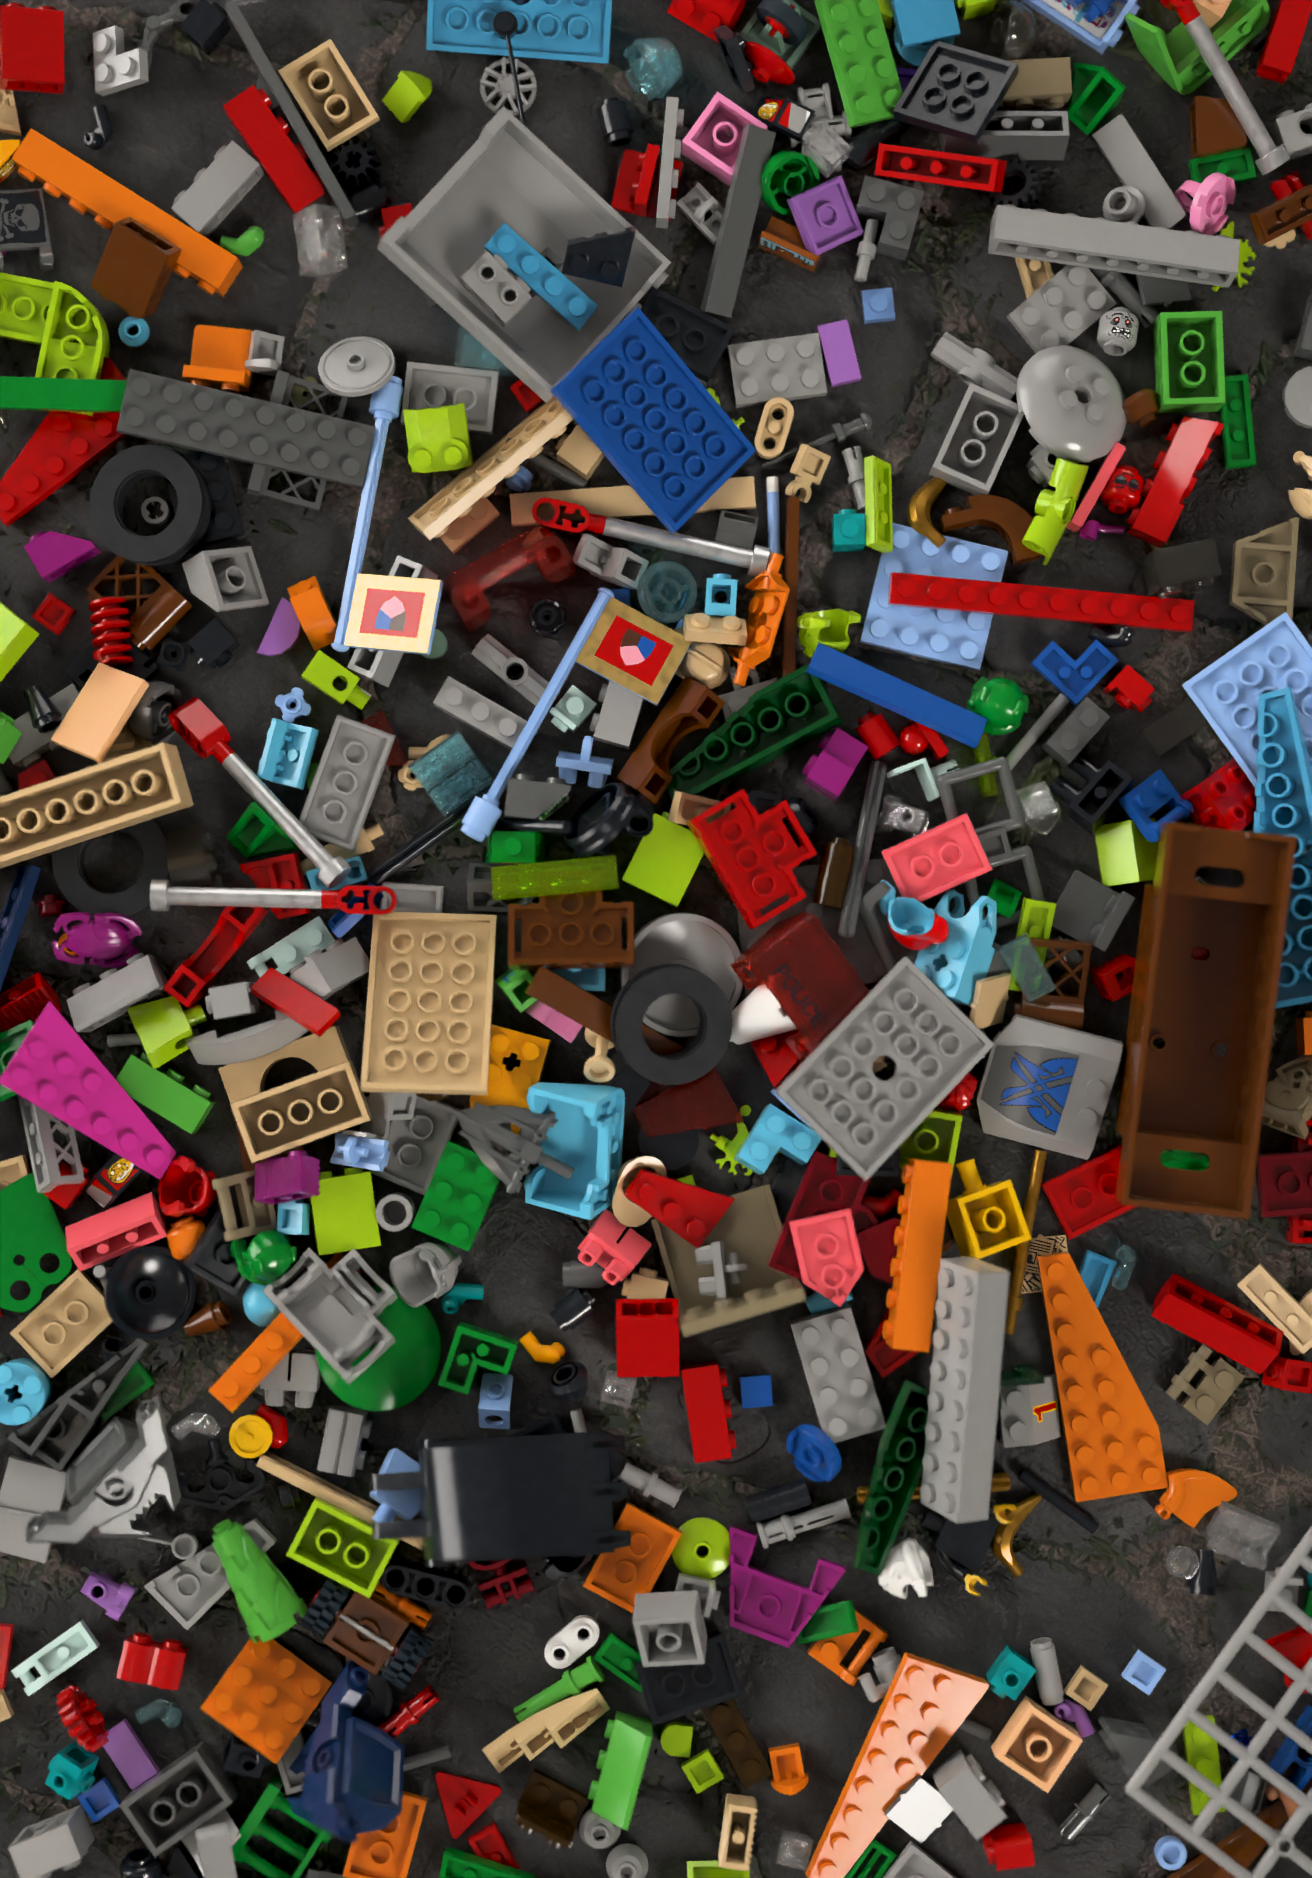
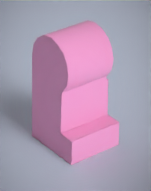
(555, 1020)

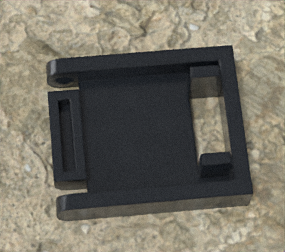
(80, 667)

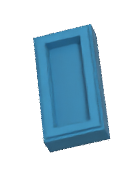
(1096, 1273)

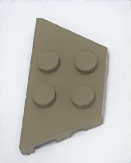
(1265, 572)

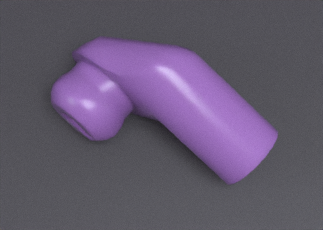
(1075, 1713)

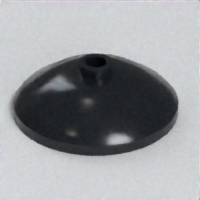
(168, 1298)

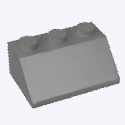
(116, 992)

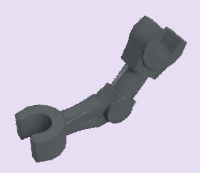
(156, 23)

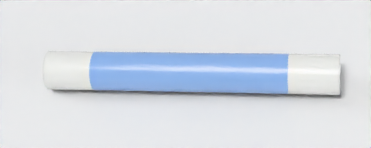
(773, 515)

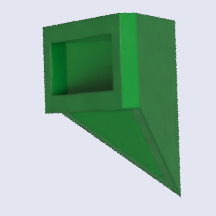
(1093, 95)
(258, 834)

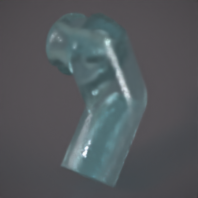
(1125, 1267)
(162, 1709)

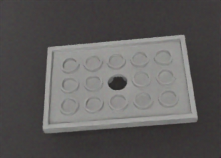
(931, 1055)

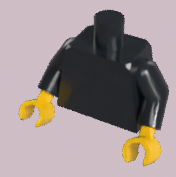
(964, 1545)

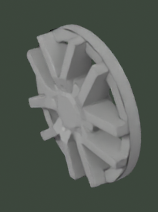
(505, 86)

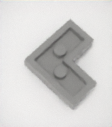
(113, 66)

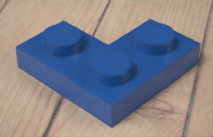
(1073, 677)

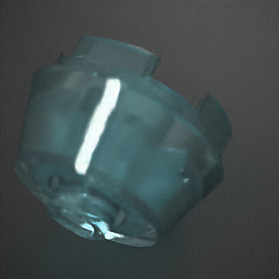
(653, 66)
(667, 591)

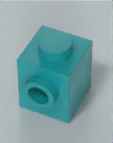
(848, 531)
(1010, 1673)

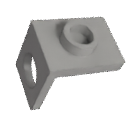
(375, 1128)

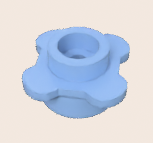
(300, 709)

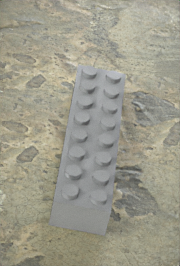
(964, 1388)

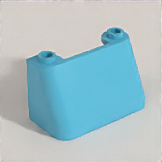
(586, 1139)

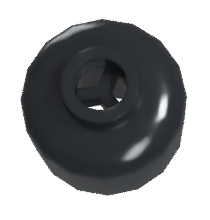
(140, 1864)

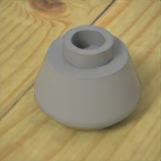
(597, 1831)
(627, 1862)

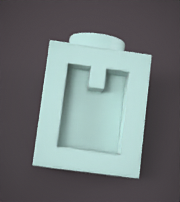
(571, 710)

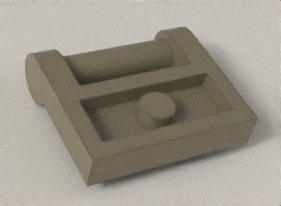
(255, 1215)

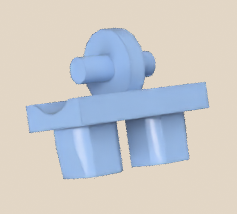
(360, 1152)

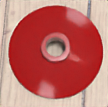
(768, 65)

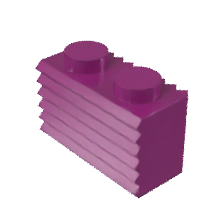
(287, 1178)

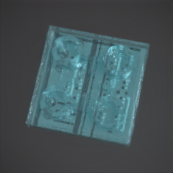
(450, 773)

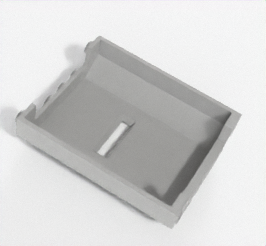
(528, 187)

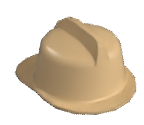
(704, 663)
(623, 1208)

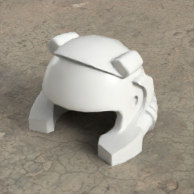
(906, 1566)

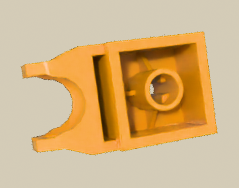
(509, 1086)

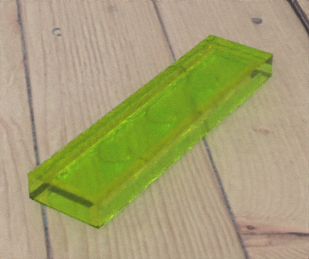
(554, 877)

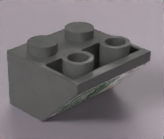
(535, 799)

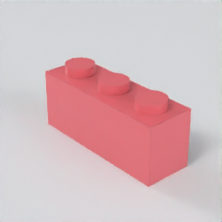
(115, 1231)

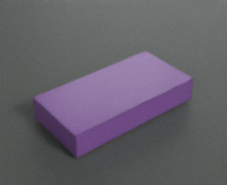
(839, 353)
(129, 1754)

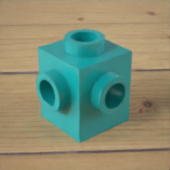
(71, 1771)

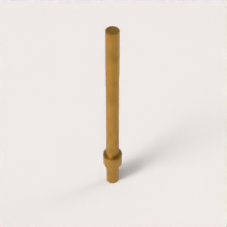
(1014, 1302)

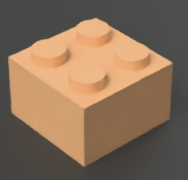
(1036, 1744)

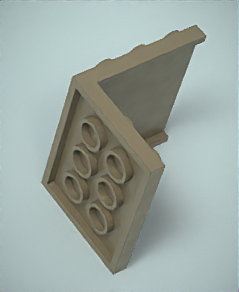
(751, 1231)

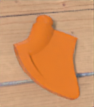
(1192, 1495)

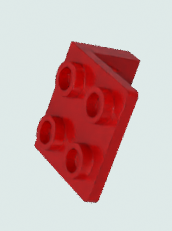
(1223, 799)

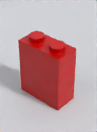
(31, 49)
(647, 1337)

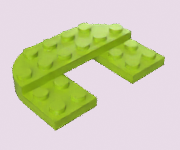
(59, 320)

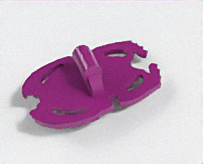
(97, 939)

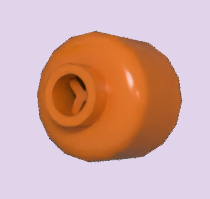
(184, 1236)

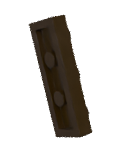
(738, 1742)

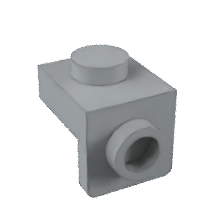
(706, 1588)

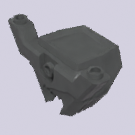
(114, 1482)

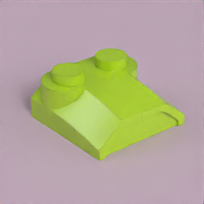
(438, 438)

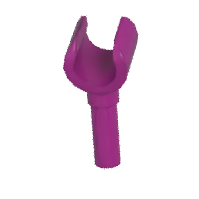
(1091, 528)

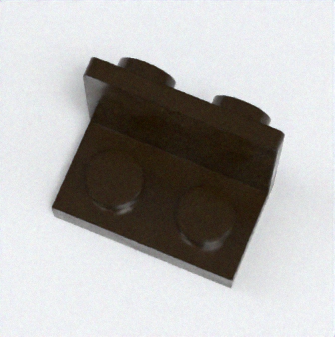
(550, 1809)

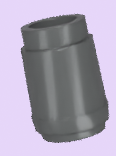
(582, 1276)

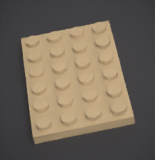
(429, 1003)

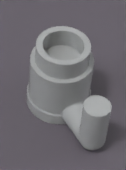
(885, 1666)

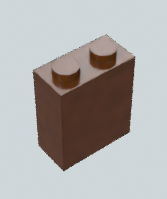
(135, 268)

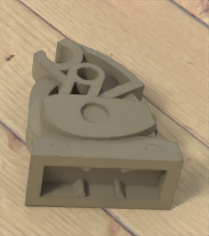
(1289, 1098)

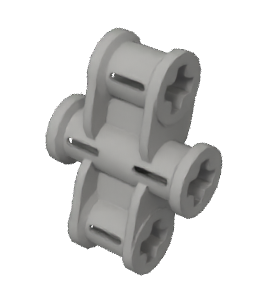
(820, 101)

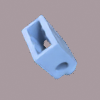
(398, 1502)

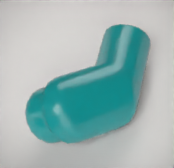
(459, 1294)

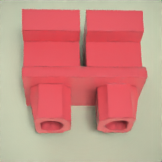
(601, 1247)

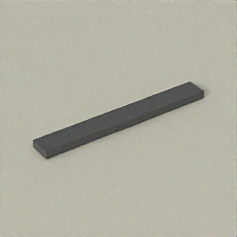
(291, 113)

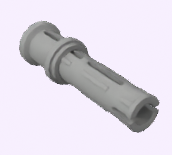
(788, 1526)

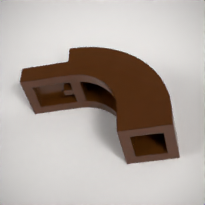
(999, 514)

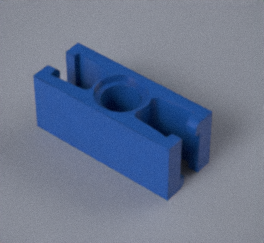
(1289, 1752)

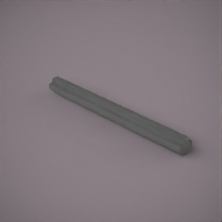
(862, 849)

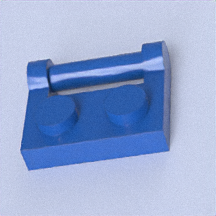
(1148, 798)

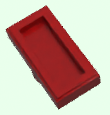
(917, 738)

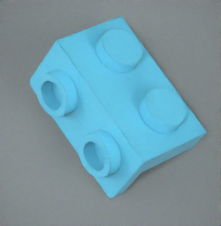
(287, 753)

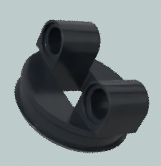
(604, 817)

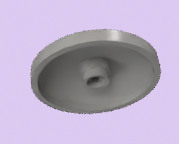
(690, 942)

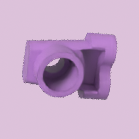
(114, 1596)

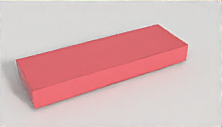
(1096, 487)

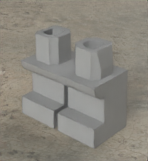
(303, 1379)

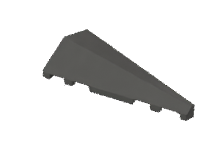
(65, 1424)

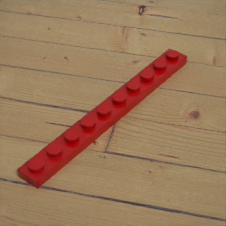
(1040, 602)

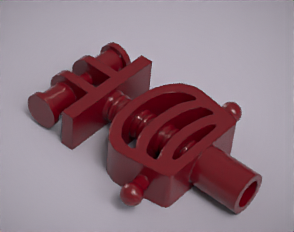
(500, 1577)

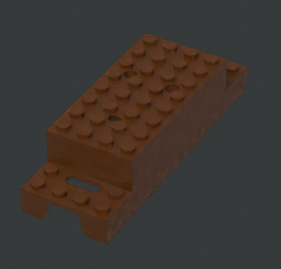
(1185, 1091)

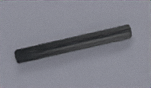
(422, 842)

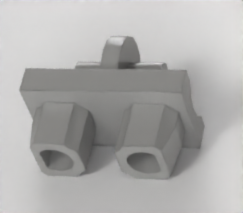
(718, 1283)

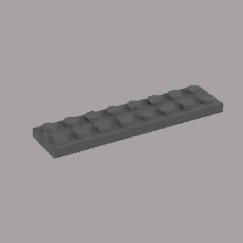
(245, 428)

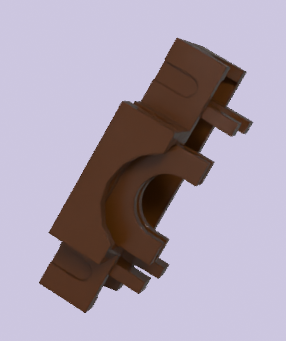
(571, 933)

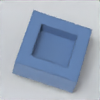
(878, 305)

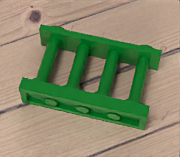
(257, 1825)

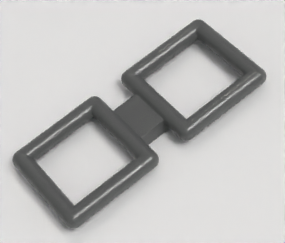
(994, 836)

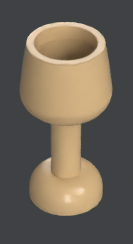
(598, 1067)

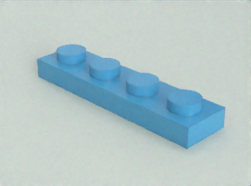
(542, 277)

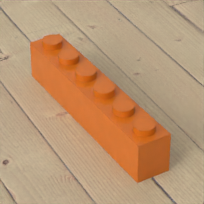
(918, 1254)

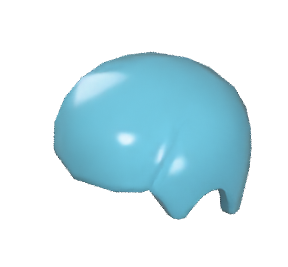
(258, 1306)

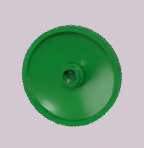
(401, 1370)

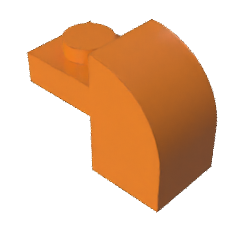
(313, 612)

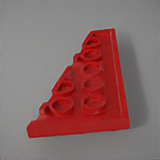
(57, 453)

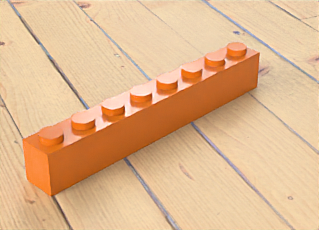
(111, 202)

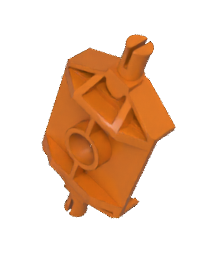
(763, 619)

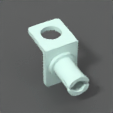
(926, 775)

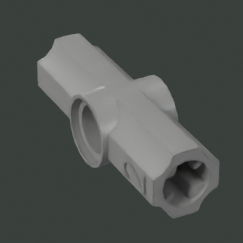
(974, 366)
(500, 660)

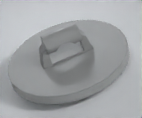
(356, 366)

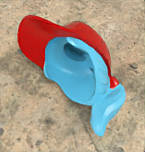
(912, 921)

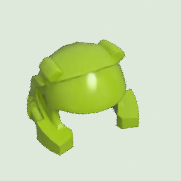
(827, 628)

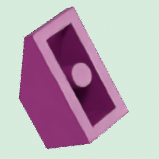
(58, 553)

